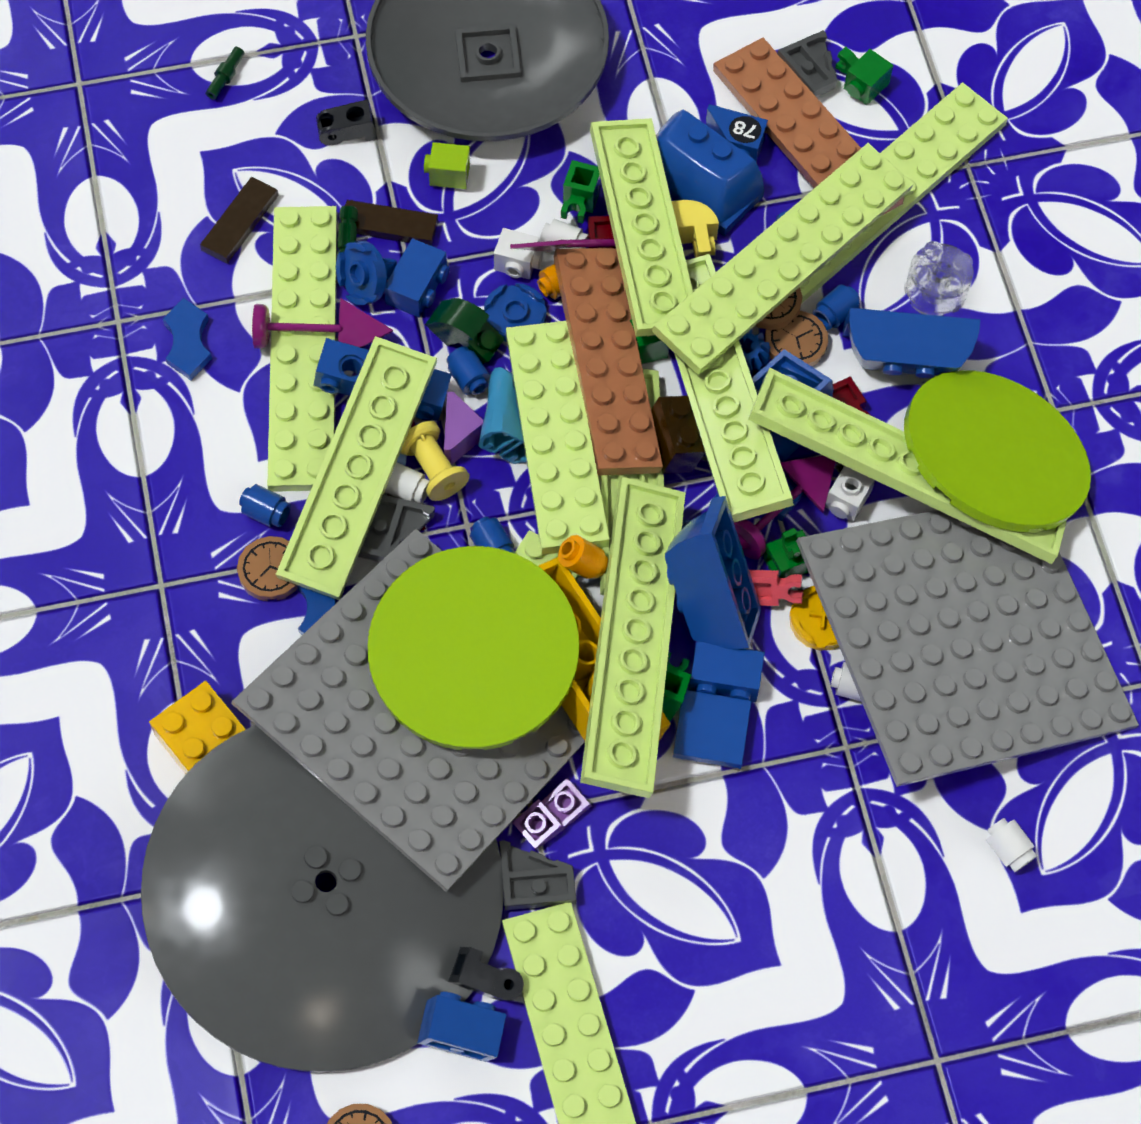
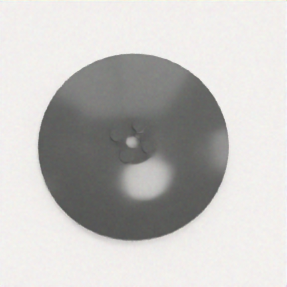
(434, 73)

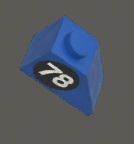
(738, 128)

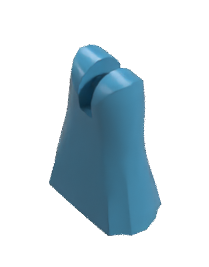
(501, 422)

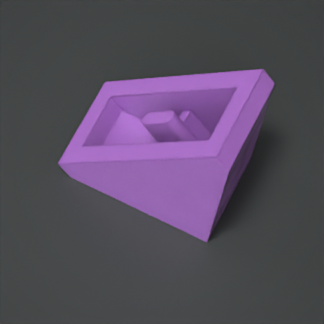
(461, 428)

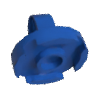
(363, 272)

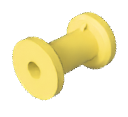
(443, 477)

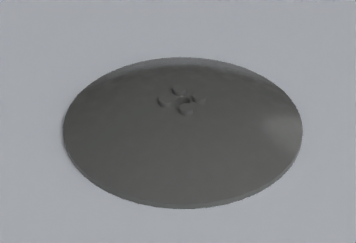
(270, 956)

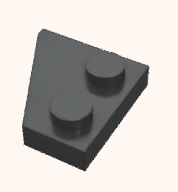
(811, 62)
(392, 524)
(534, 880)

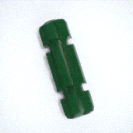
(347, 227)

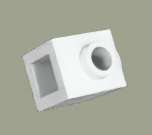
(516, 262)
(849, 494)

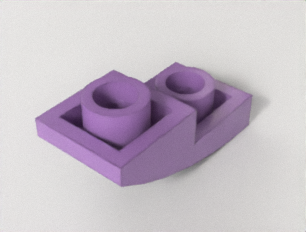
(552, 814)

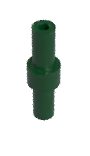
(225, 73)

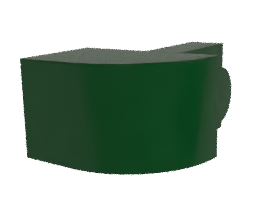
(466, 324)

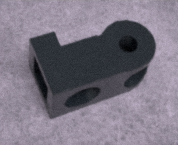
(346, 123)
(483, 978)

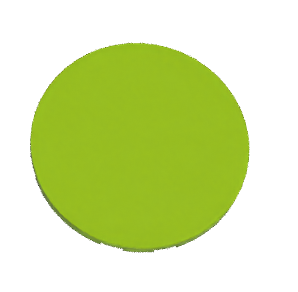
(997, 451)
(473, 648)

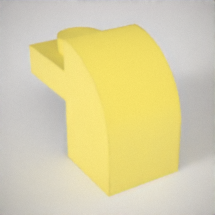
(696, 225)

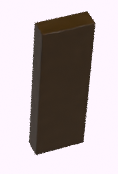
(239, 220)
(394, 222)

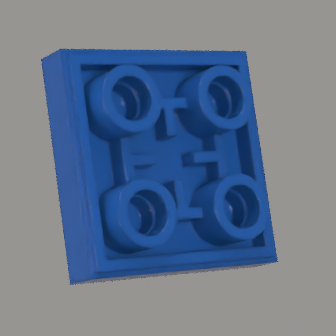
(712, 729)

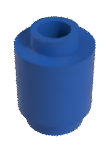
(836, 305)
(468, 371)
(264, 506)
(491, 533)

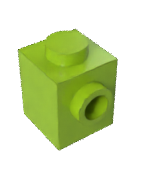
(448, 165)

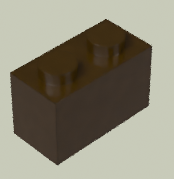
(677, 434)

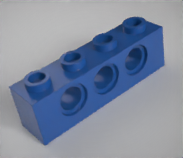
(343, 357)

